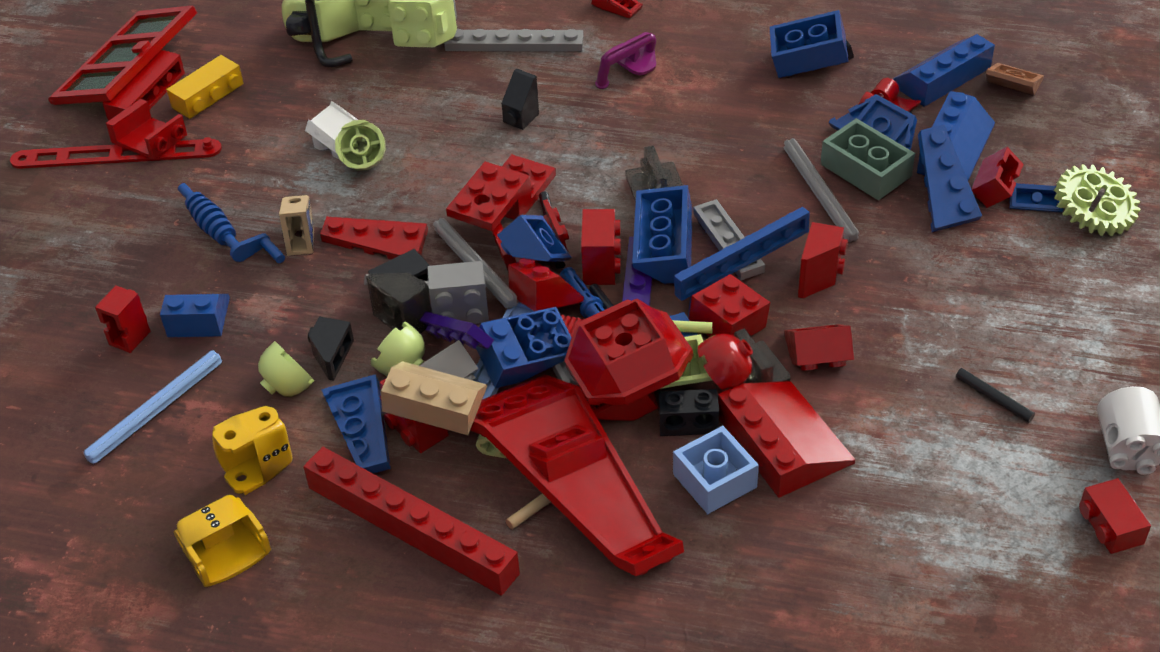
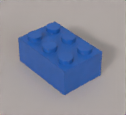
(808, 44)

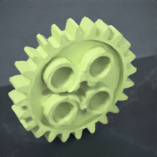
(1115, 210)

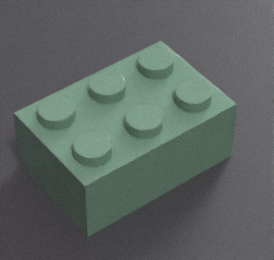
(867, 158)

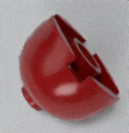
(727, 359)

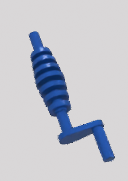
(216, 224)

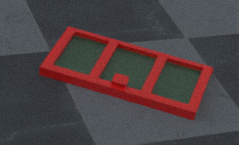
(123, 56)

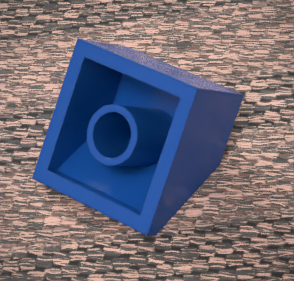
(532, 239)
(194, 314)

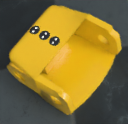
(252, 446)
(222, 540)

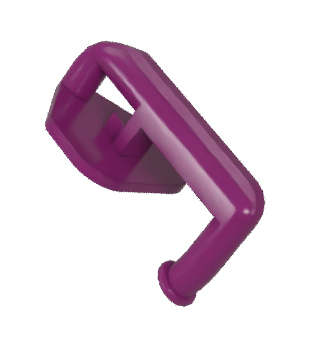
(634, 55)

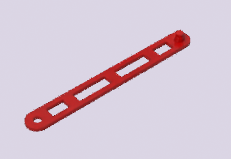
(203, 148)

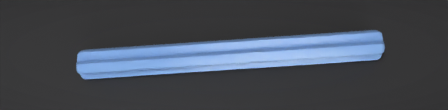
(152, 407)

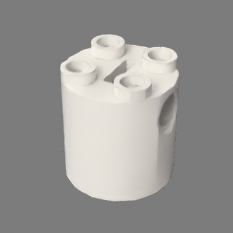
(1131, 428)

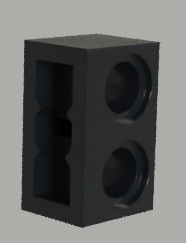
(688, 412)

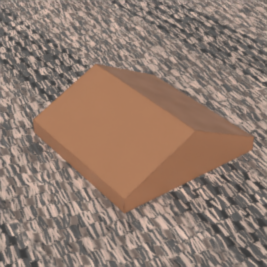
(1014, 78)

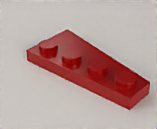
(373, 236)

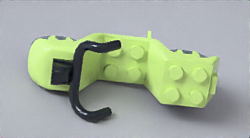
(411, 22)

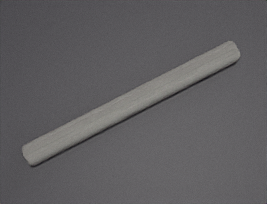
(821, 189)
(467, 254)

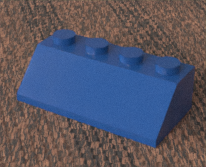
(946, 70)
(967, 127)
(662, 232)

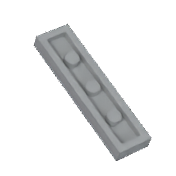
(724, 233)

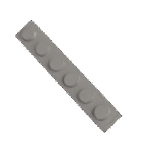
(516, 40)

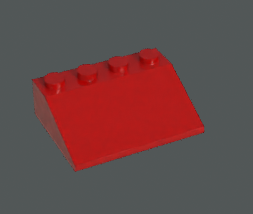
(782, 434)

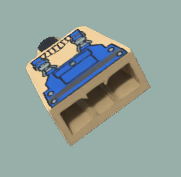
(295, 216)

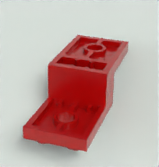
(500, 192)

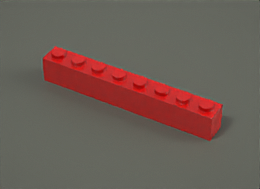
(413, 521)

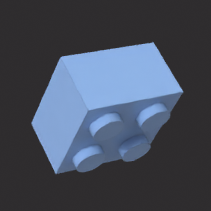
(715, 469)

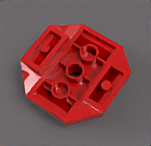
(626, 353)

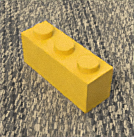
(205, 86)

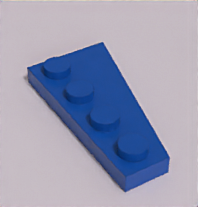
(947, 186)
(361, 421)

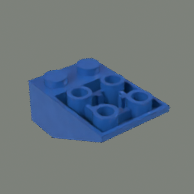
(524, 345)

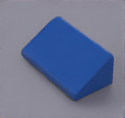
(1034, 198)

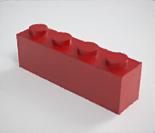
(148, 84)

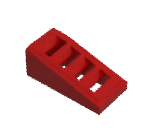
(619, 6)

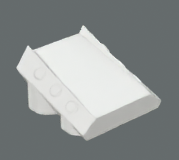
(327, 125)

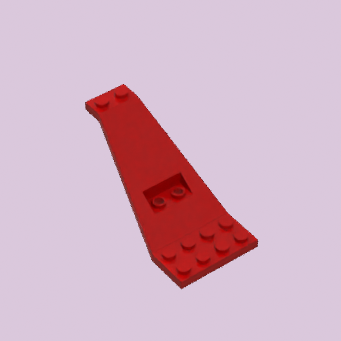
(567, 456)

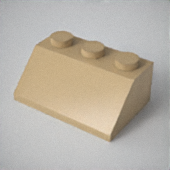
(432, 397)

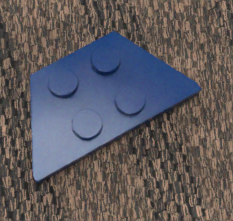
(883, 117)

